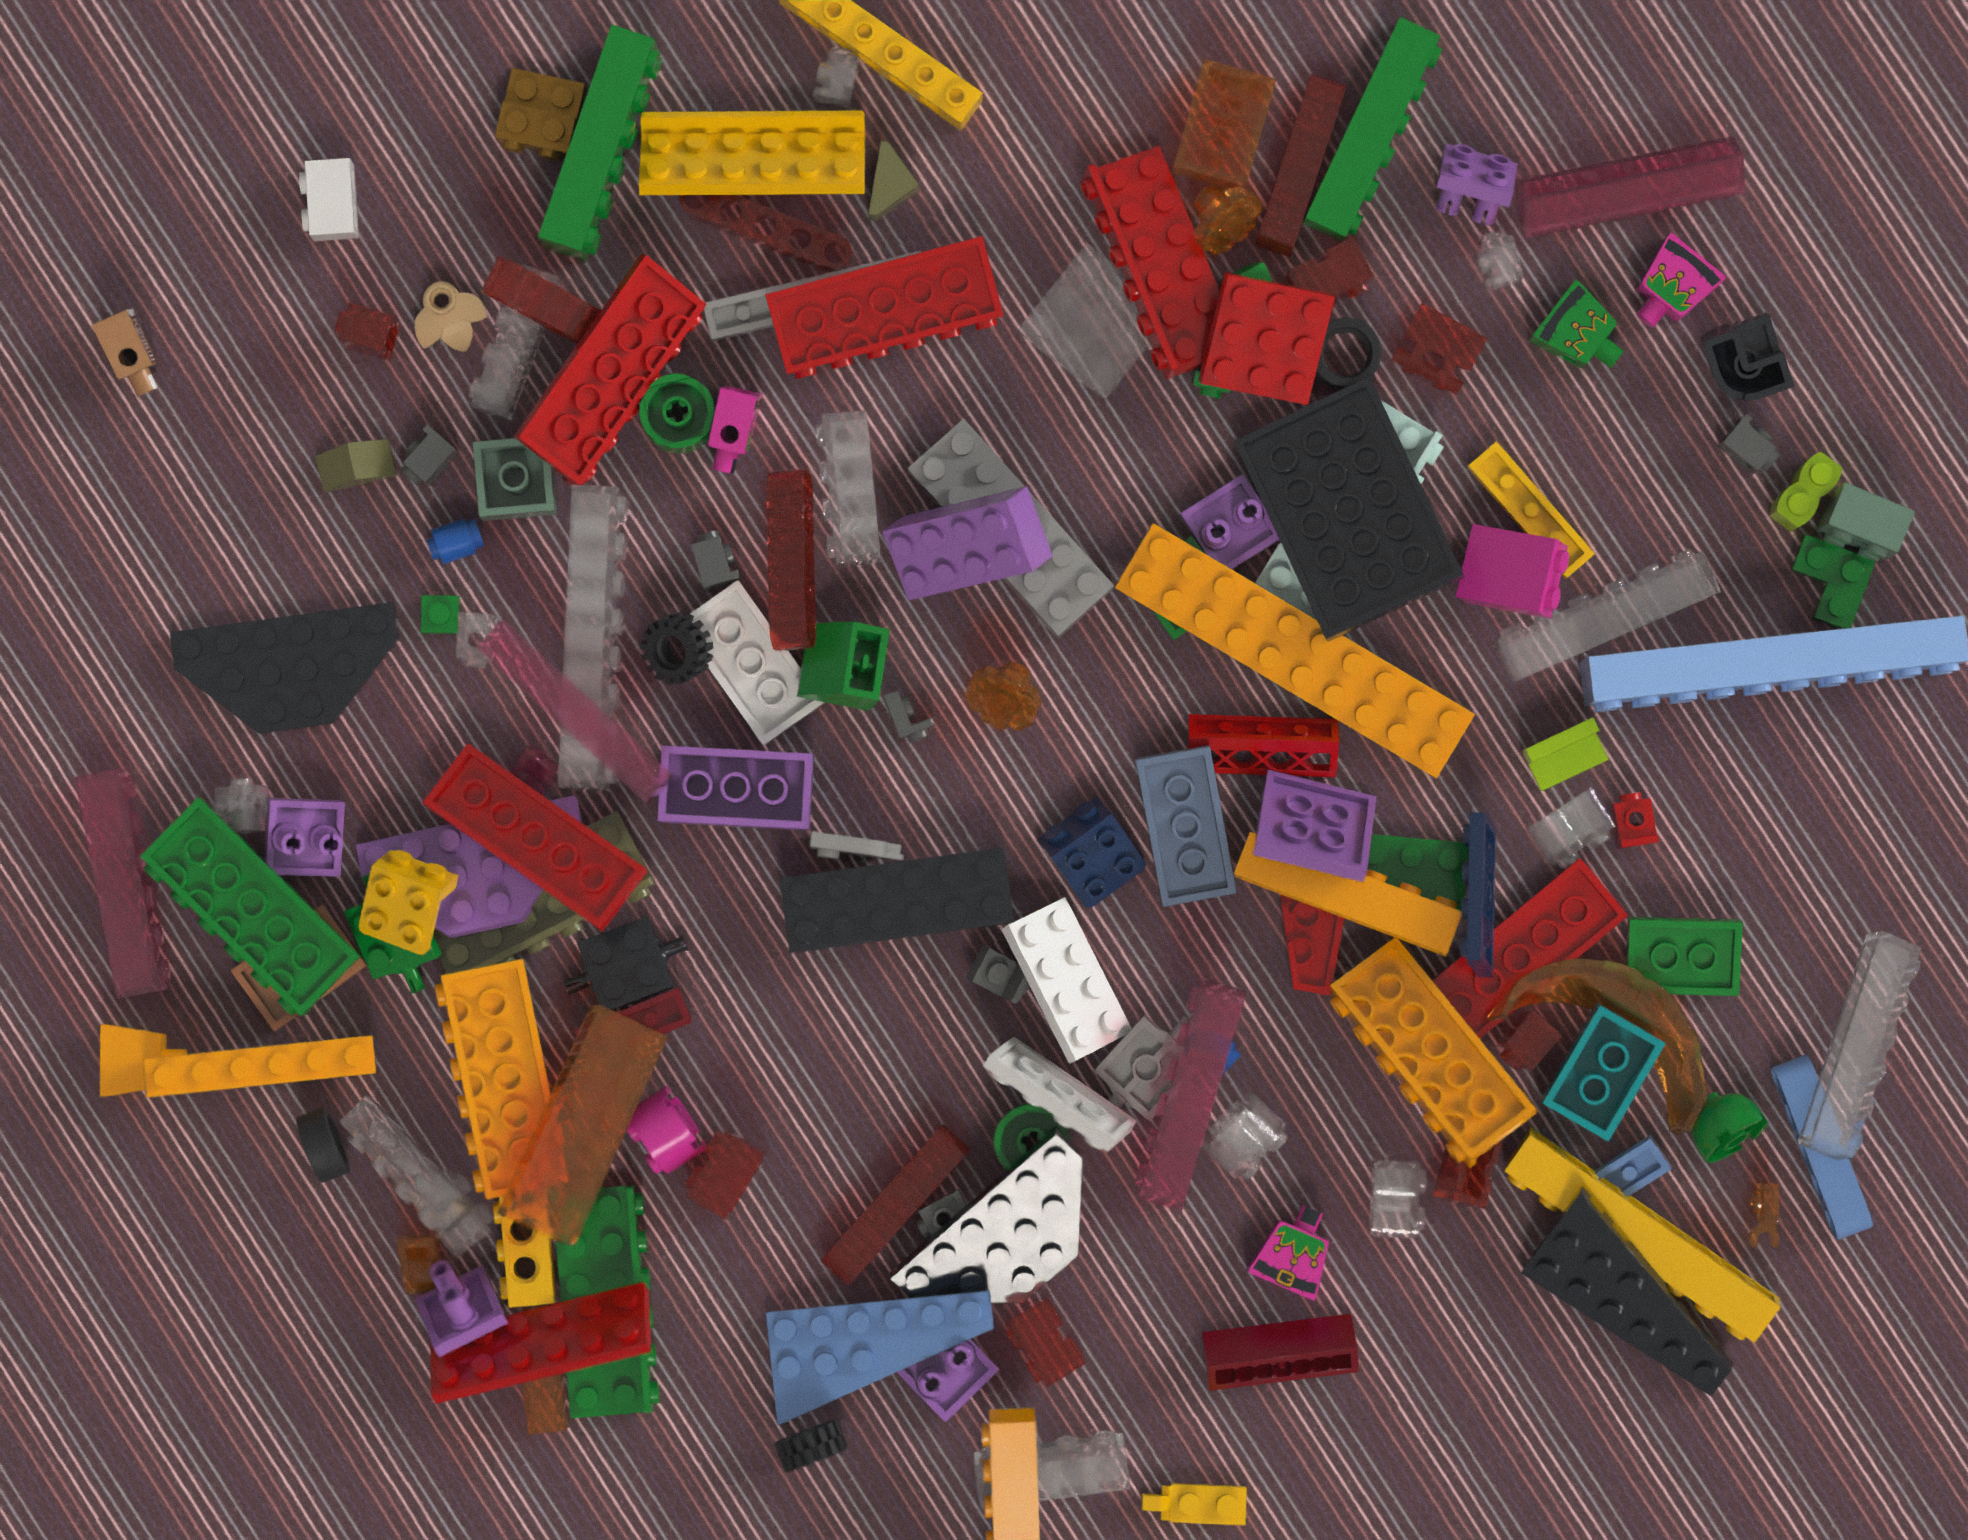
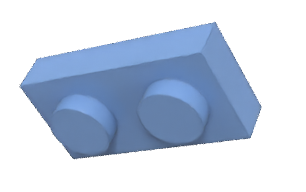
(1635, 1166)

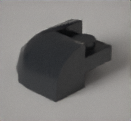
(1747, 359)

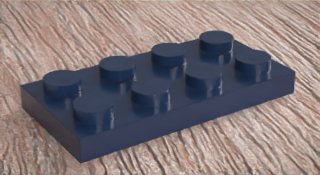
(1480, 904)

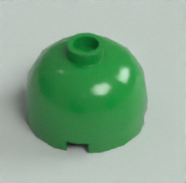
(1725, 1124)

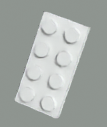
(747, 666)
(1067, 980)
(1060, 1094)

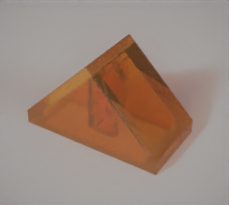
(416, 1257)

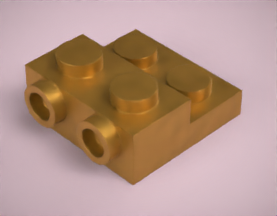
(539, 114)

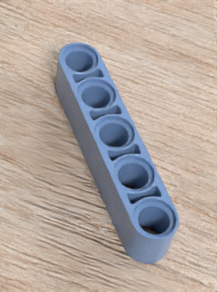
(1832, 1178)

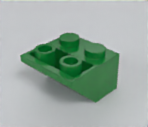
(844, 665)

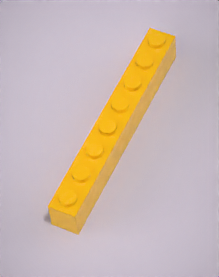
(1675, 1256)

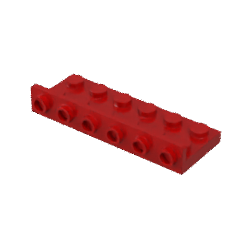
(1156, 255)
(885, 307)
(610, 371)

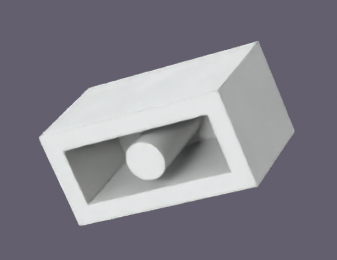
(329, 199)

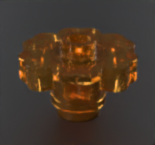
(1225, 217)
(1004, 696)

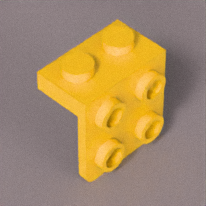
(404, 900)

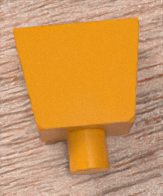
(122, 1057)

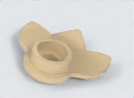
(448, 322)

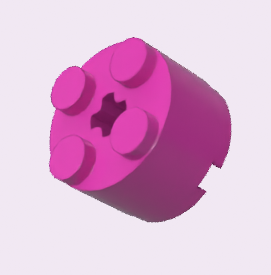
(665, 1131)

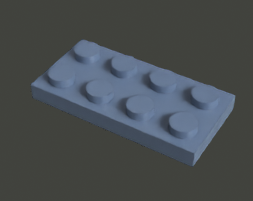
(1185, 825)

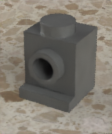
(1750, 446)
(428, 457)
(714, 561)
(950, 1203)

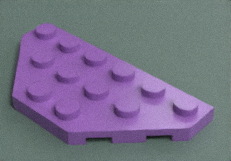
(487, 889)

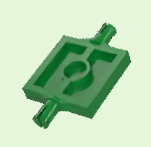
(386, 958)

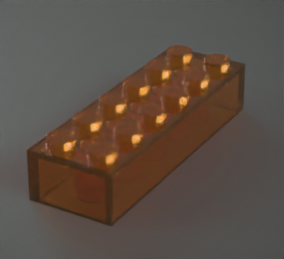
(582, 1125)

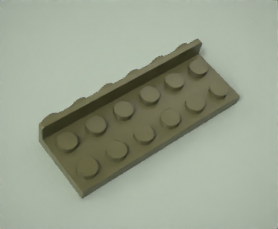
(545, 920)

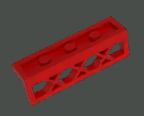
(1263, 739)

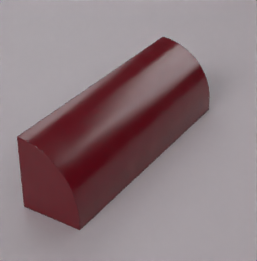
(1280, 1352)

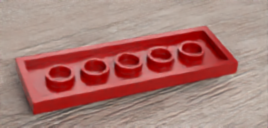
(535, 837)
(1546, 929)
(547, 1343)

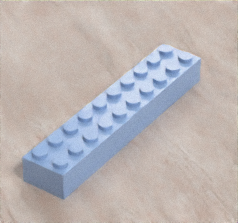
(1774, 661)

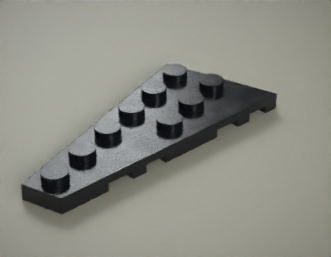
(1615, 1286)

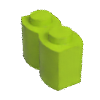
(1810, 483)

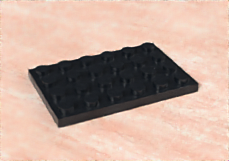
(1348, 509)

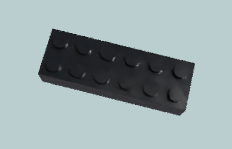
(896, 900)

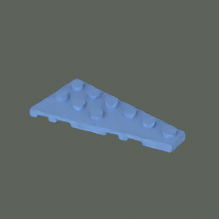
(845, 1347)

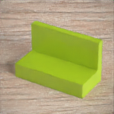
(1565, 754)

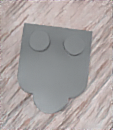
(831, 846)

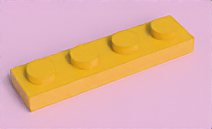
(1527, 503)

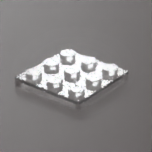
(1088, 323)

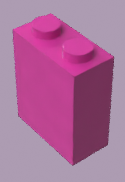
(1512, 571)

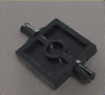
(625, 964)

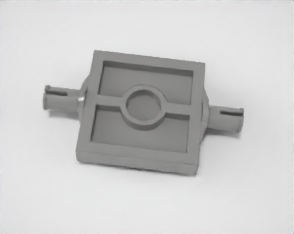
(1139, 1066)

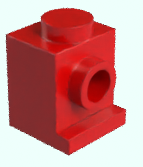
(1627, 834)

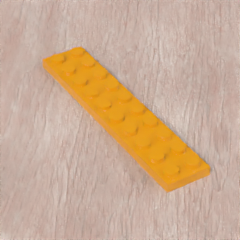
(1293, 650)

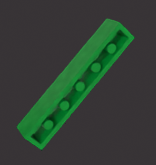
(1372, 129)

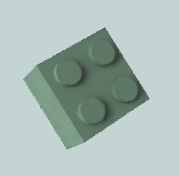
(512, 481)
(1864, 522)

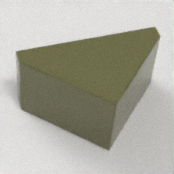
(891, 184)
(355, 464)

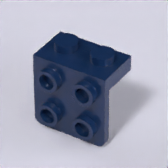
(1092, 852)

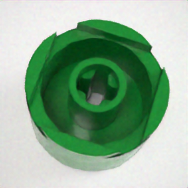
(659, 402)
(1020, 1123)

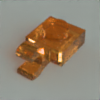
(1766, 1205)

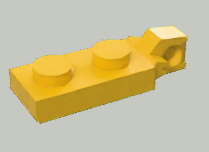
(1199, 1503)

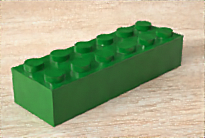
(599, 144)

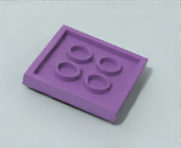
(1315, 825)

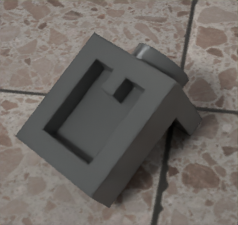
(900, 713)
(998, 975)

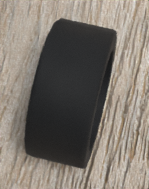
(1372, 344)
(322, 1144)

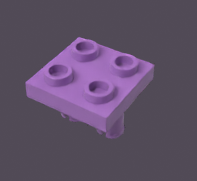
(1477, 176)
(1231, 523)
(304, 836)
(459, 1307)
(950, 1377)

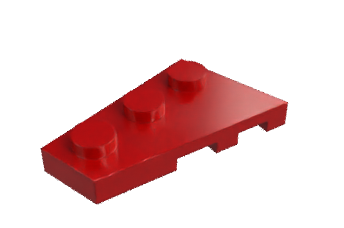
(1311, 945)

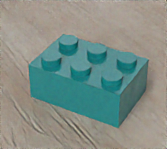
(1602, 1072)

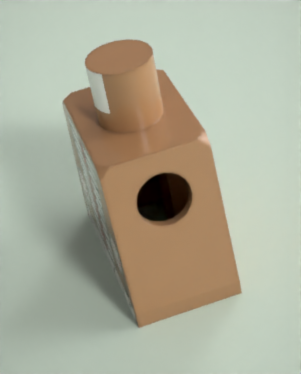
(116, 336)

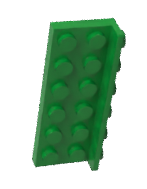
(249, 908)
(603, 1260)

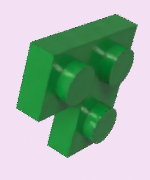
(1843, 575)

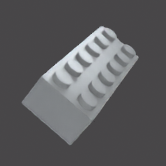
(965, 469)

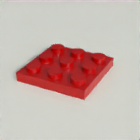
(1266, 338)

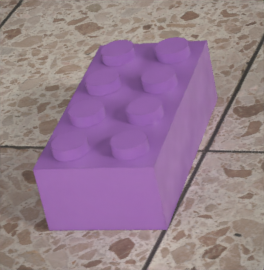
(967, 543)
(737, 788)

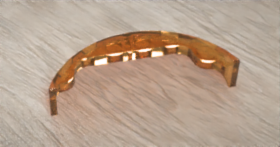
(1636, 1000)

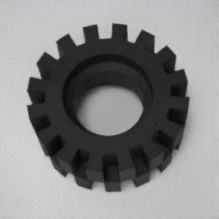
(660, 655)
(811, 1445)

